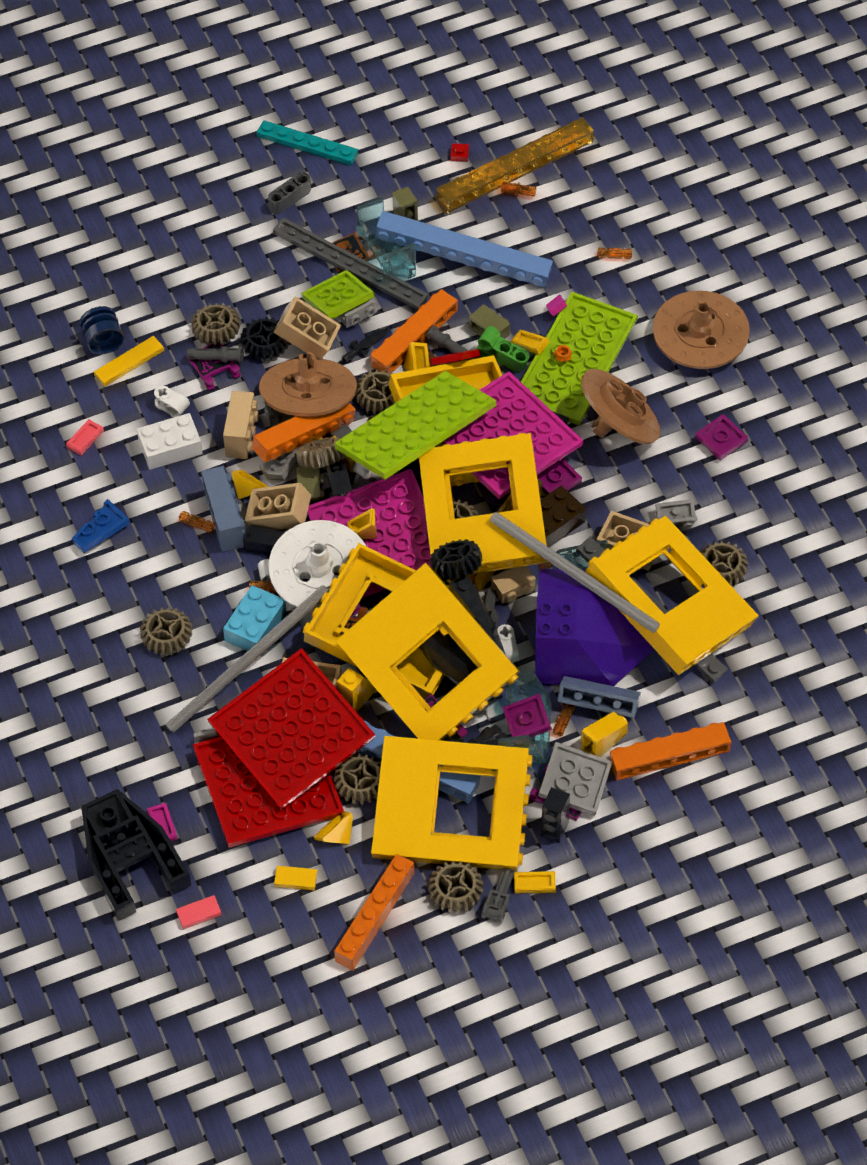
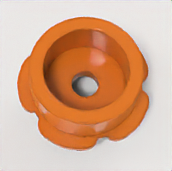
(563, 353)

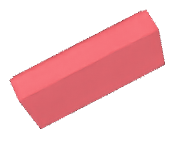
(85, 437)
(198, 912)

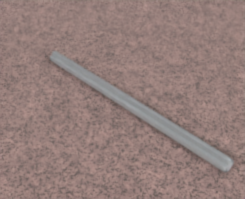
(575, 572)
(243, 662)

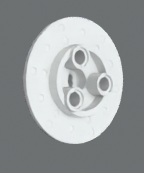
(309, 552)

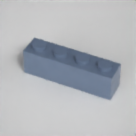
(599, 696)

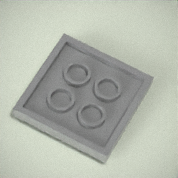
(577, 774)

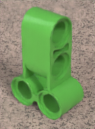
(492, 344)

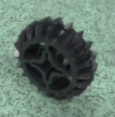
(261, 341)
(456, 559)

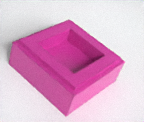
(556, 305)

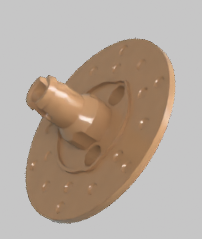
(701, 329)
(307, 386)
(619, 407)

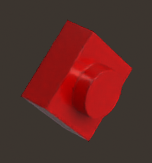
(459, 152)

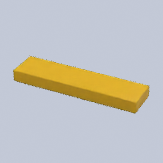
(128, 361)

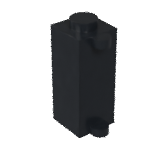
(261, 539)

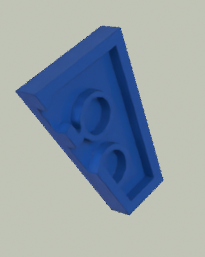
(102, 526)

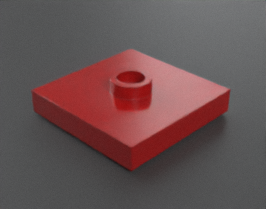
(455, 357)

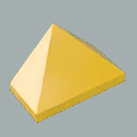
(416, 356)
(245, 483)
(364, 525)
(337, 830)

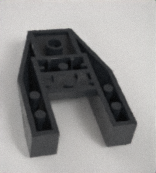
(443, 650)
(121, 836)

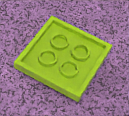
(338, 294)

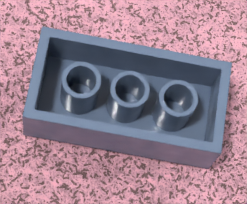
(223, 508)

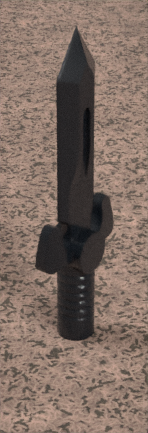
(364, 344)

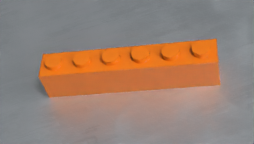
(394, 349)
(299, 431)
(670, 750)
(374, 912)

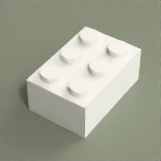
(169, 441)

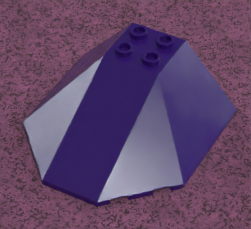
(582, 634)

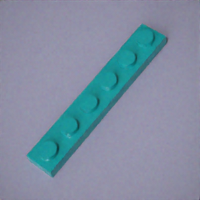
(307, 142)

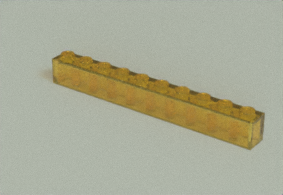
(514, 165)

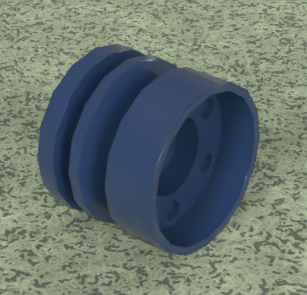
(101, 330)

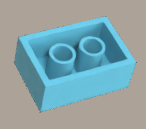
(254, 618)

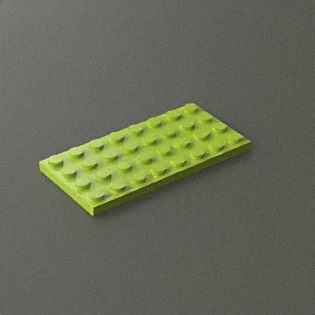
(594, 336)
(415, 424)

